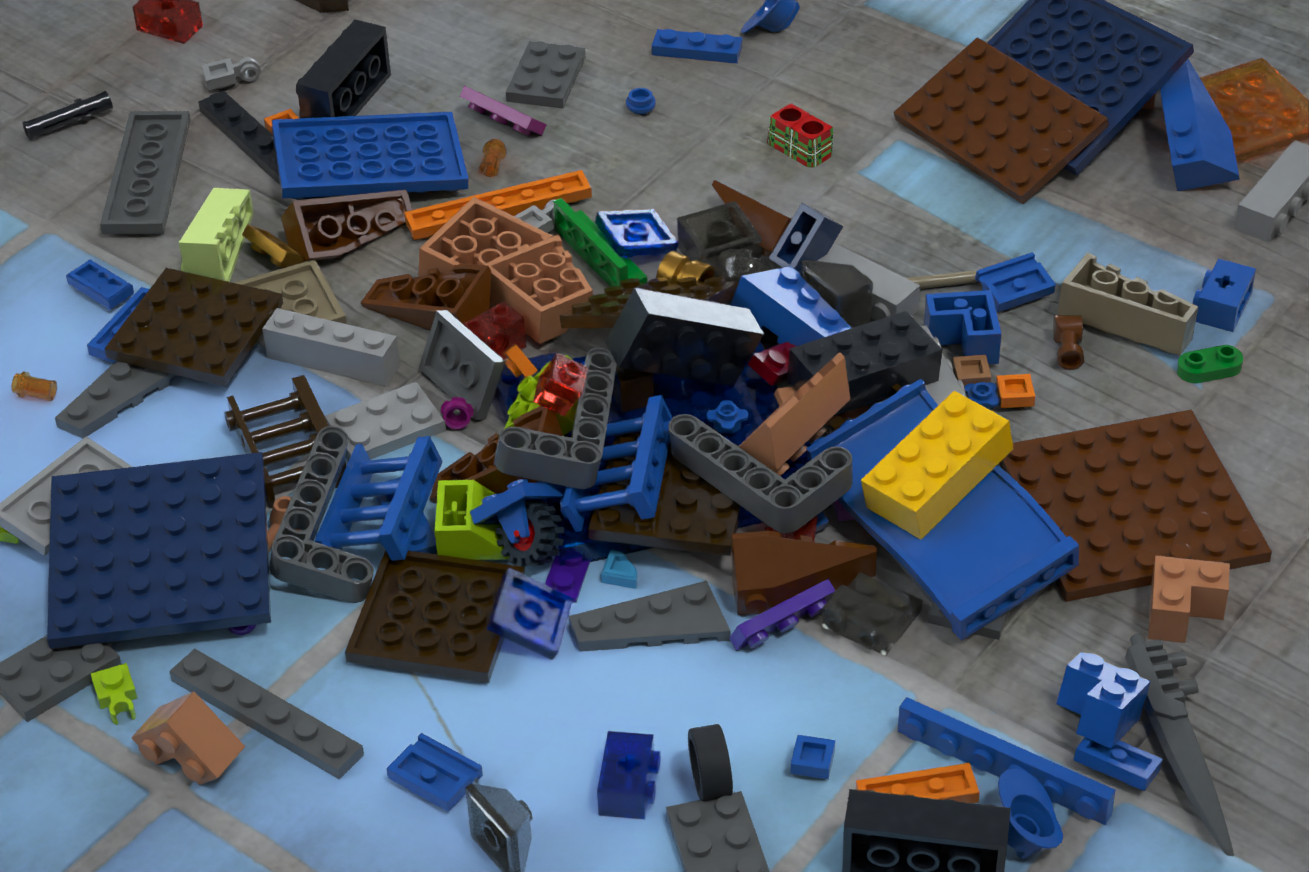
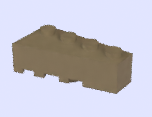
(1127, 306)

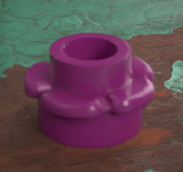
(453, 420)

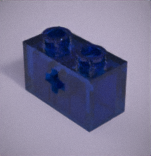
(627, 775)

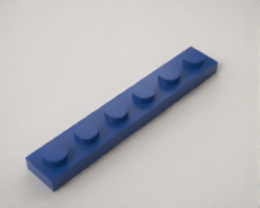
(996, 755)

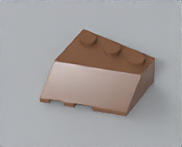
(476, 237)
(539, 286)
(800, 418)

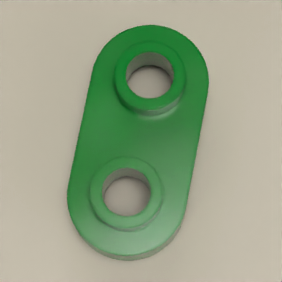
(1210, 364)

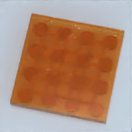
(1258, 107)

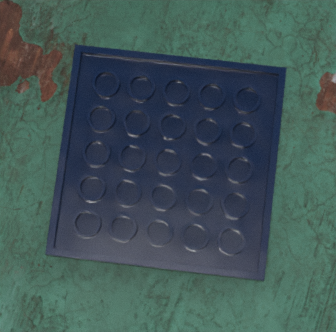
(1095, 56)
(158, 550)

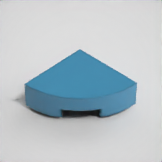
(619, 570)

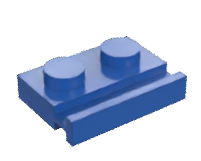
(1016, 281)
(434, 772)

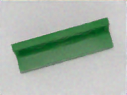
(592, 246)

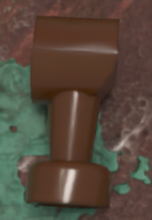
(1068, 332)

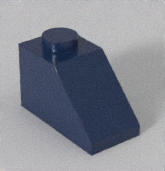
(805, 238)

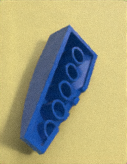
(1196, 132)

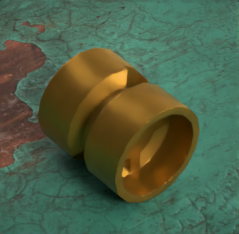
(678, 266)

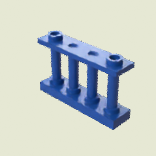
(645, 471)
(401, 514)

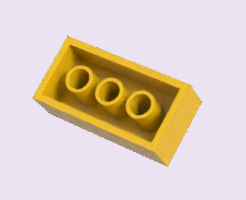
(937, 464)

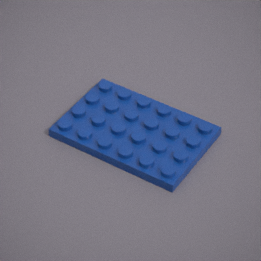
(368, 154)

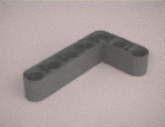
(560, 458)
(774, 500)
(299, 545)

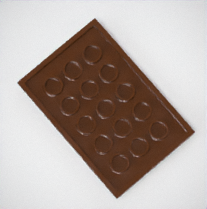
(1001, 120)

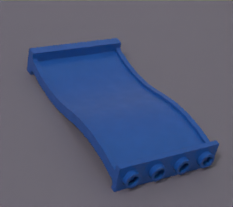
(984, 552)

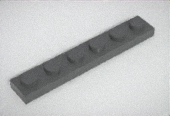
(267, 713)

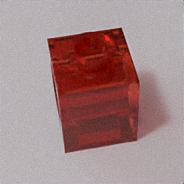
(560, 384)

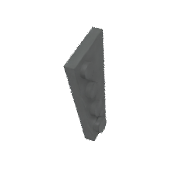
(115, 389)
(668, 615)

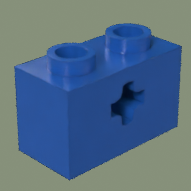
(1224, 294)

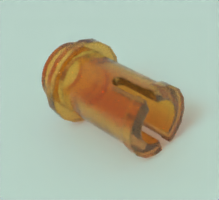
(494, 152)
(24, 385)

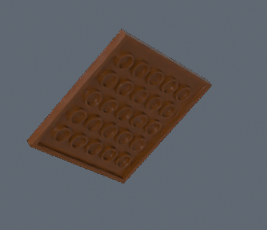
(1137, 496)

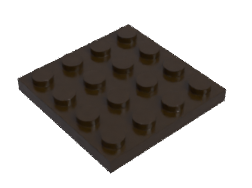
(605, 308)
(194, 326)
(687, 515)
(430, 617)

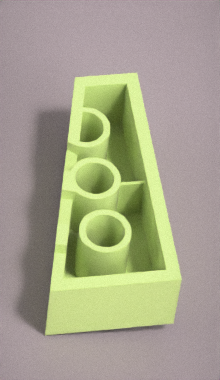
(215, 234)

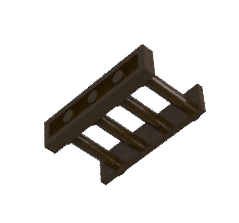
(310, 421)

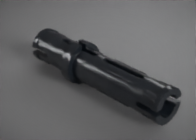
(67, 115)

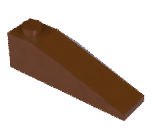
(765, 220)
(339, 224)
(416, 300)
(482, 465)
(778, 568)

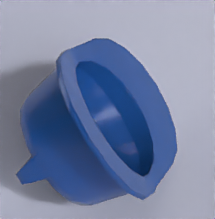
(773, 15)
(1031, 814)

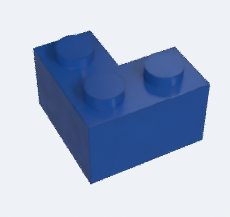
(965, 320)
(1104, 696)

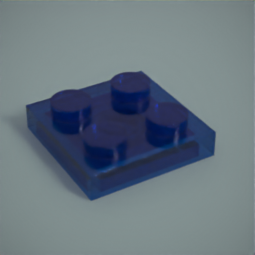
(636, 232)
(530, 613)

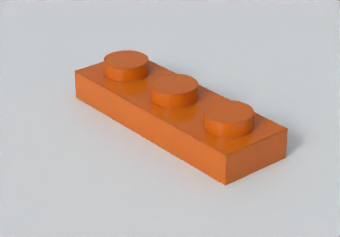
(941, 783)

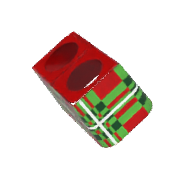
(783, 136)

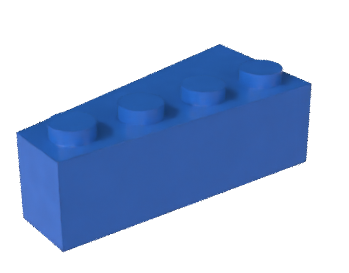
(788, 306)

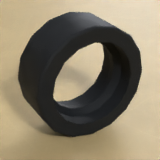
(710, 762)

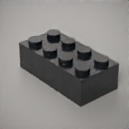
(346, 73)
(684, 337)
(875, 358)
(922, 834)

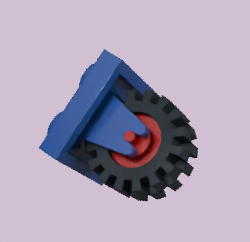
(526, 521)

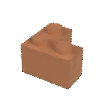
(1185, 590)
(191, 735)

